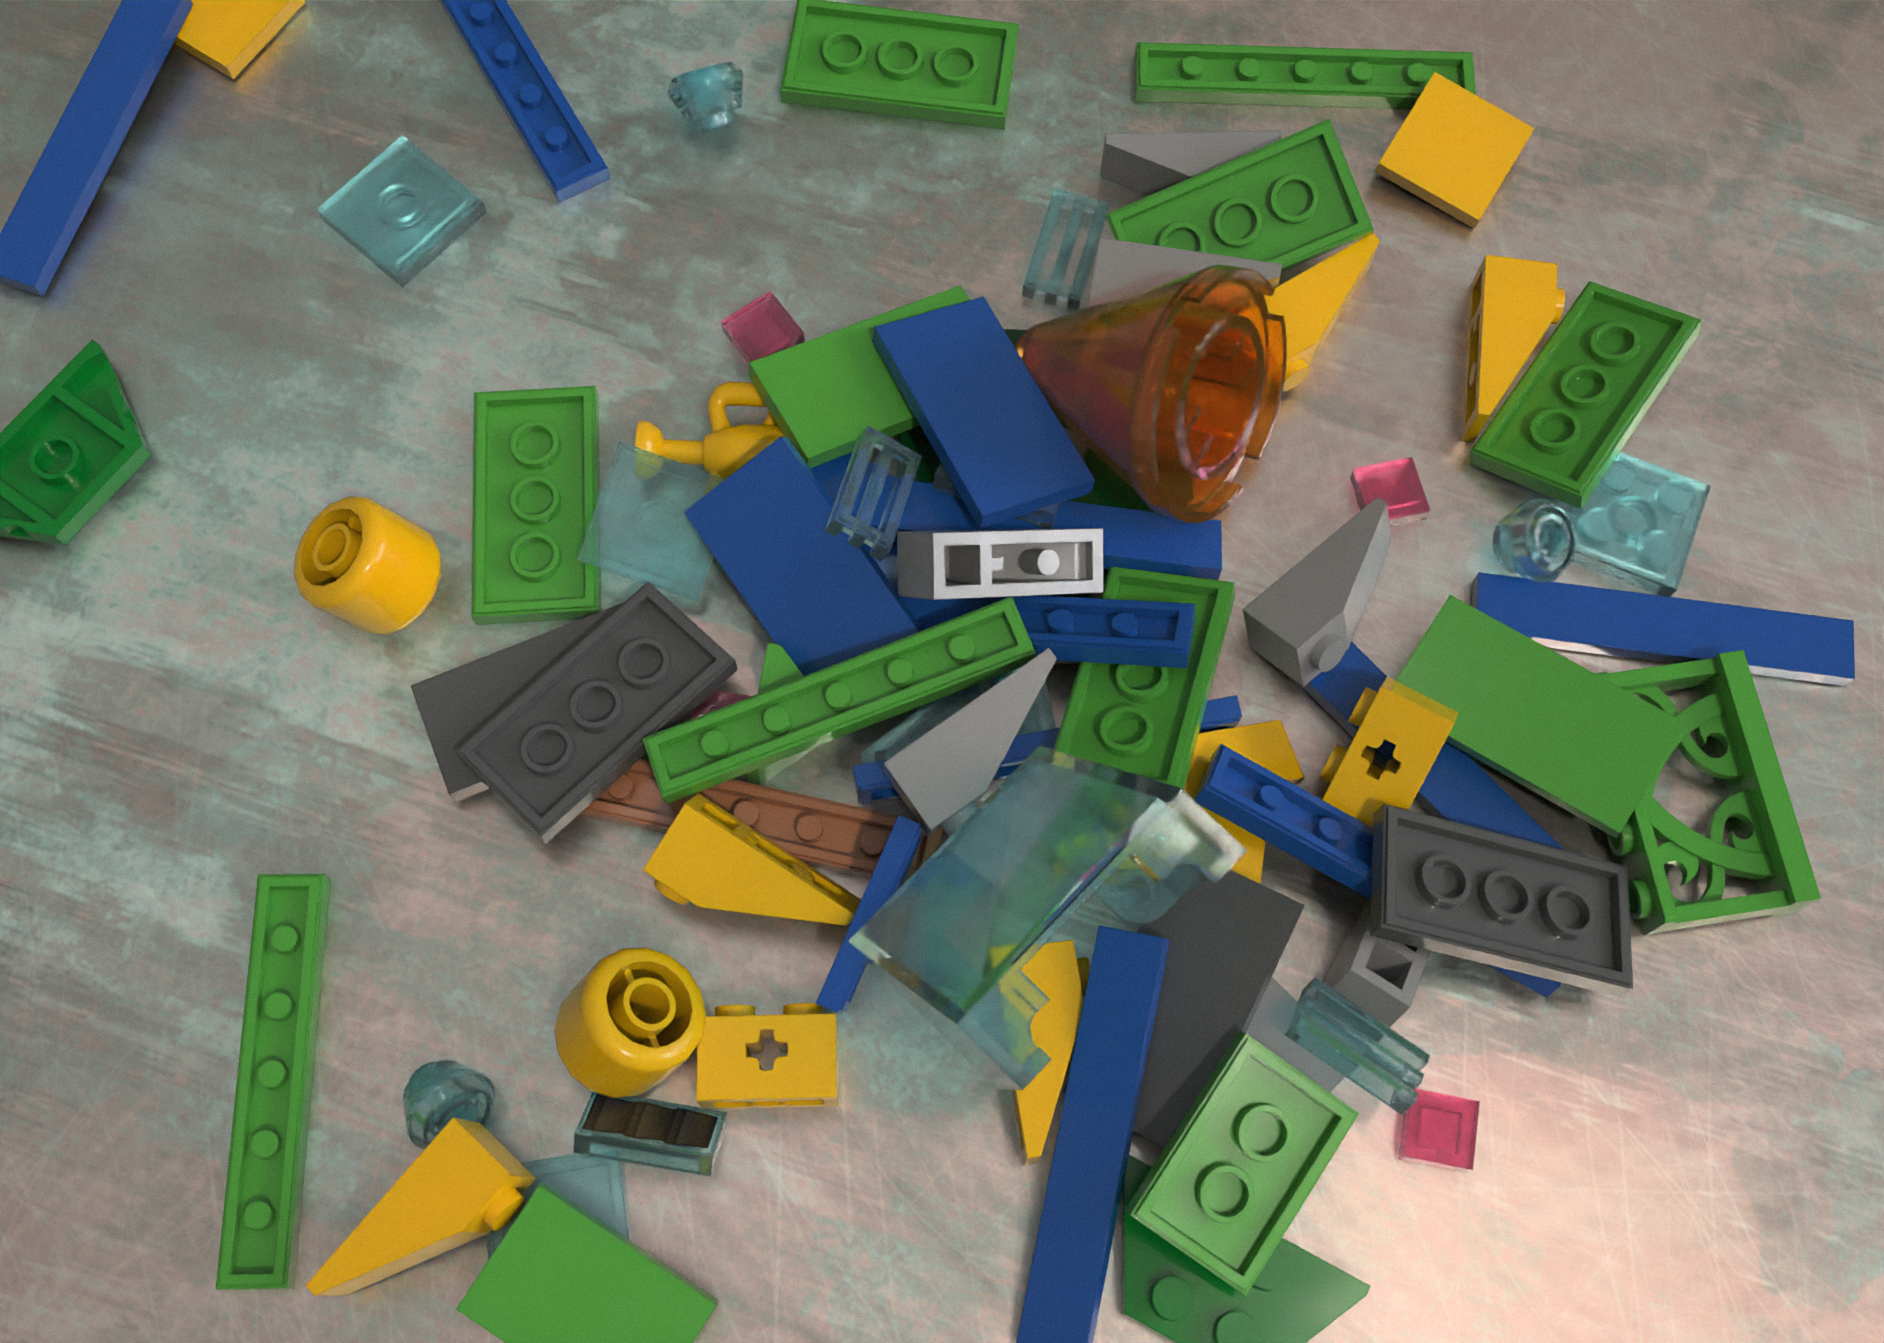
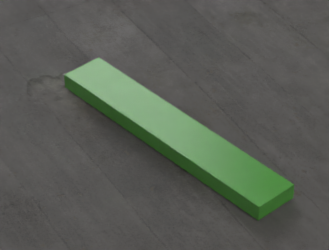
(1292, 75)
(838, 700)
(274, 1084)

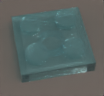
(1639, 524)

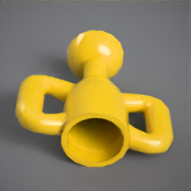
(727, 445)

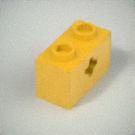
(1403, 718)
(737, 1081)

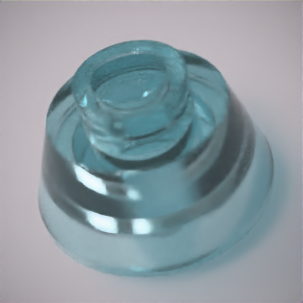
(708, 94)
(1535, 540)
(443, 1092)

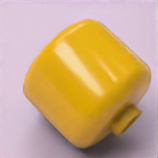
(367, 565)
(630, 1022)

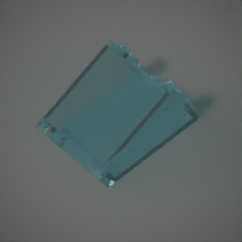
(1015, 877)

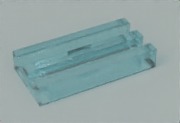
(1053, 288)
(859, 526)
(1358, 1045)

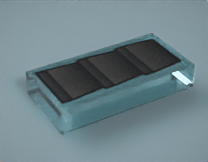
(651, 1133)

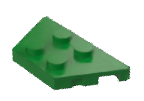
(68, 452)
(1189, 1304)

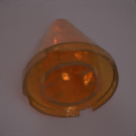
(1169, 384)

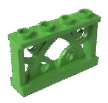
(1759, 799)

